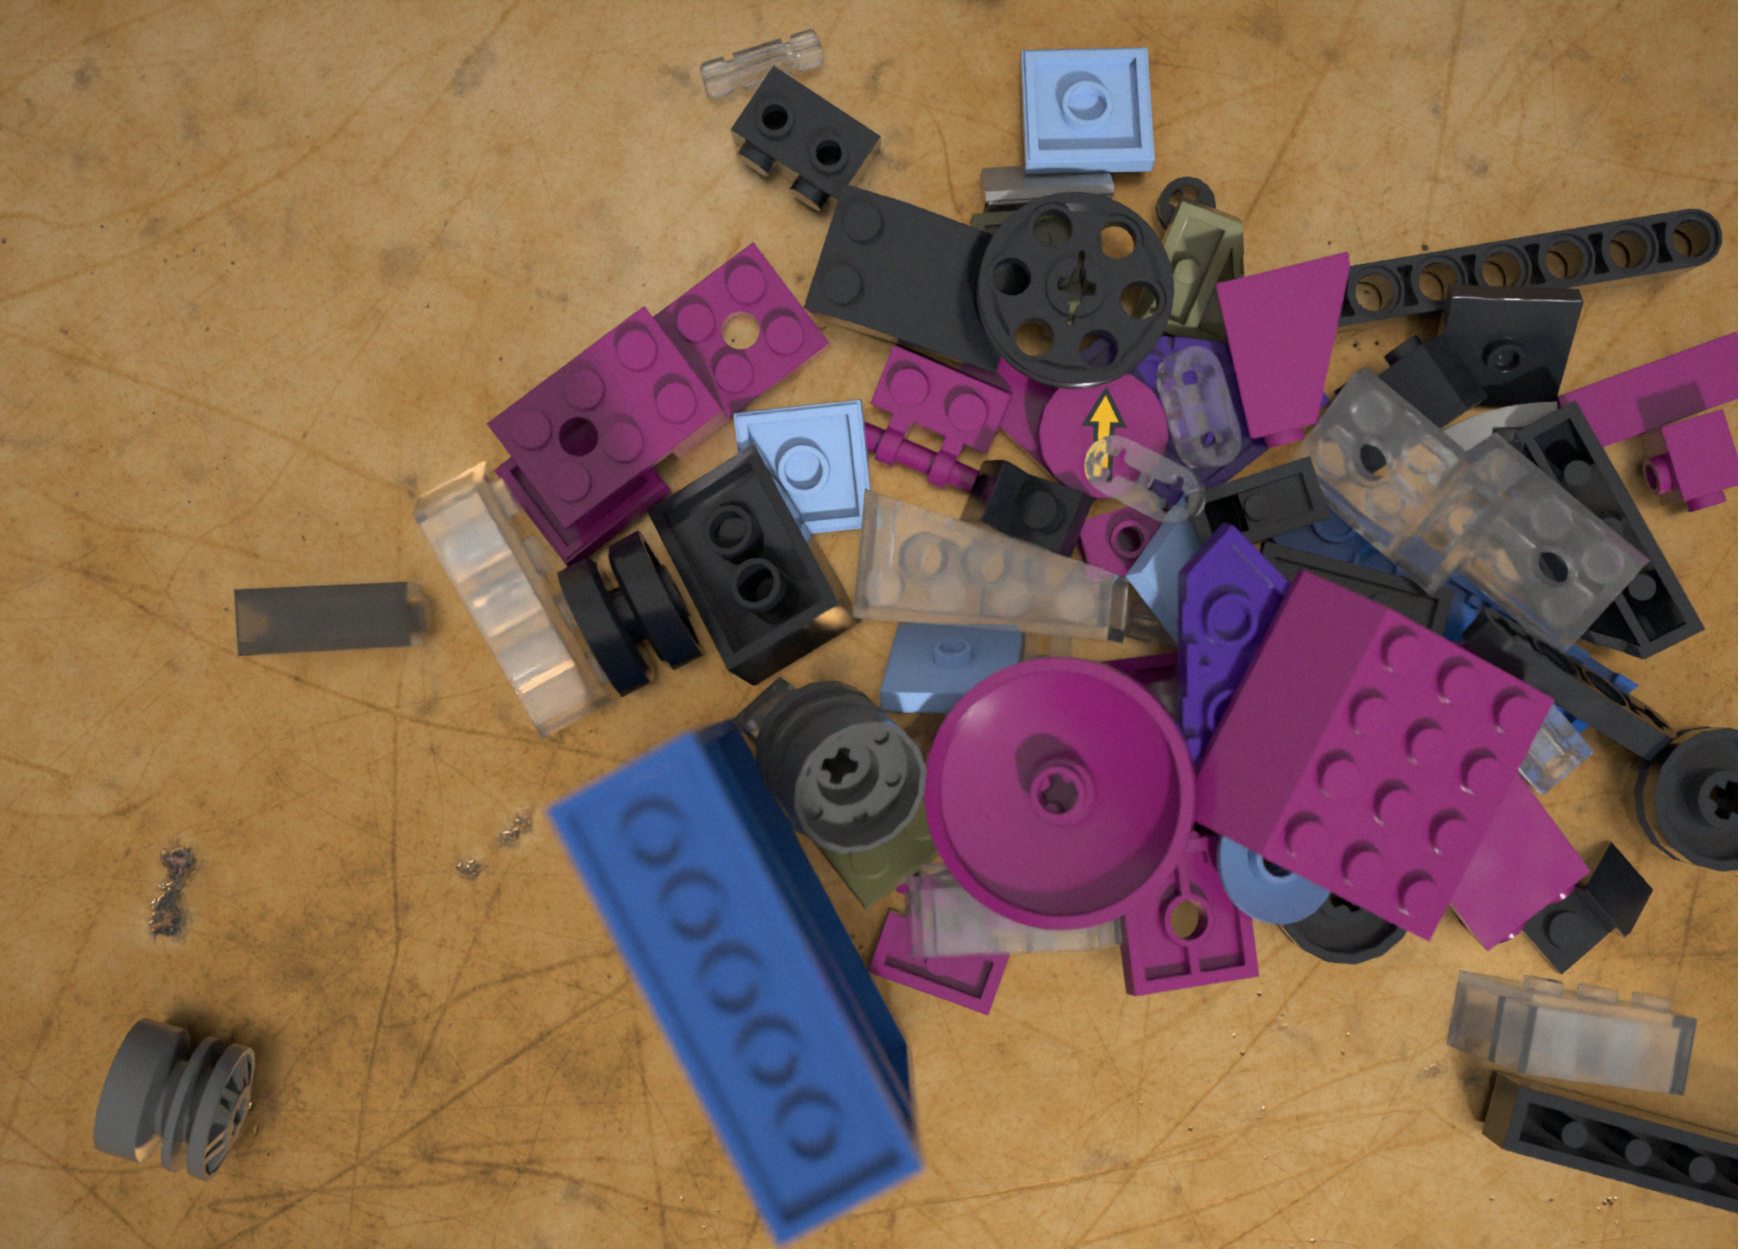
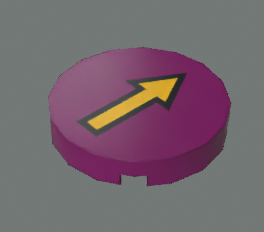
(1082, 416)

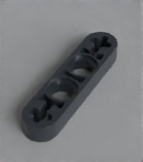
(1569, 683)

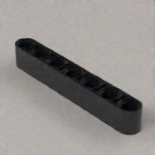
(1525, 265)

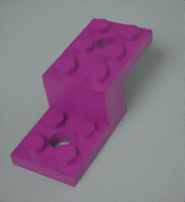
(658, 385)
(1223, 940)

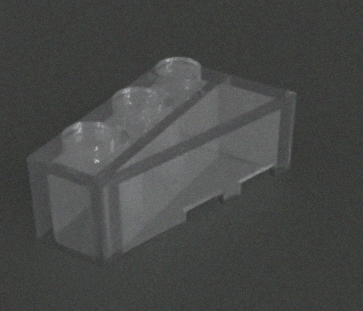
(952, 923)
(1573, 1034)

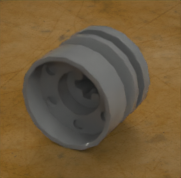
(840, 767)
(170, 1098)

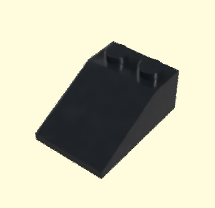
(907, 277)
(752, 567)

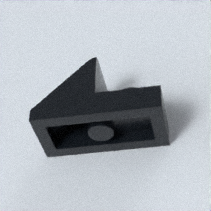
(1264, 503)
(1027, 507)
(1600, 904)

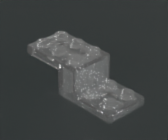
(1466, 513)

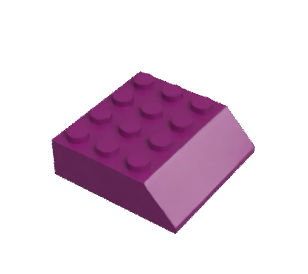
(1366, 753)

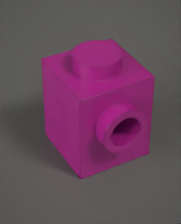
(1691, 461)
(1116, 539)

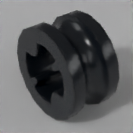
(1179, 187)

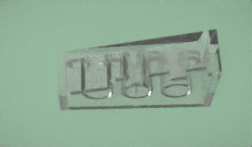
(961, 576)
(512, 598)

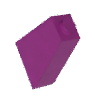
(1282, 342)

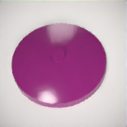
(1060, 793)

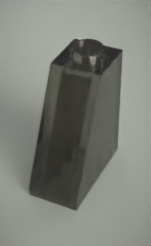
(330, 618)

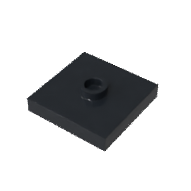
(1513, 338)

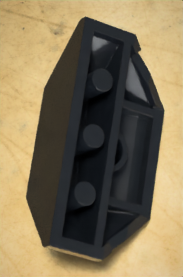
(1654, 606)

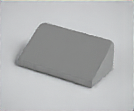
(1011, 188)

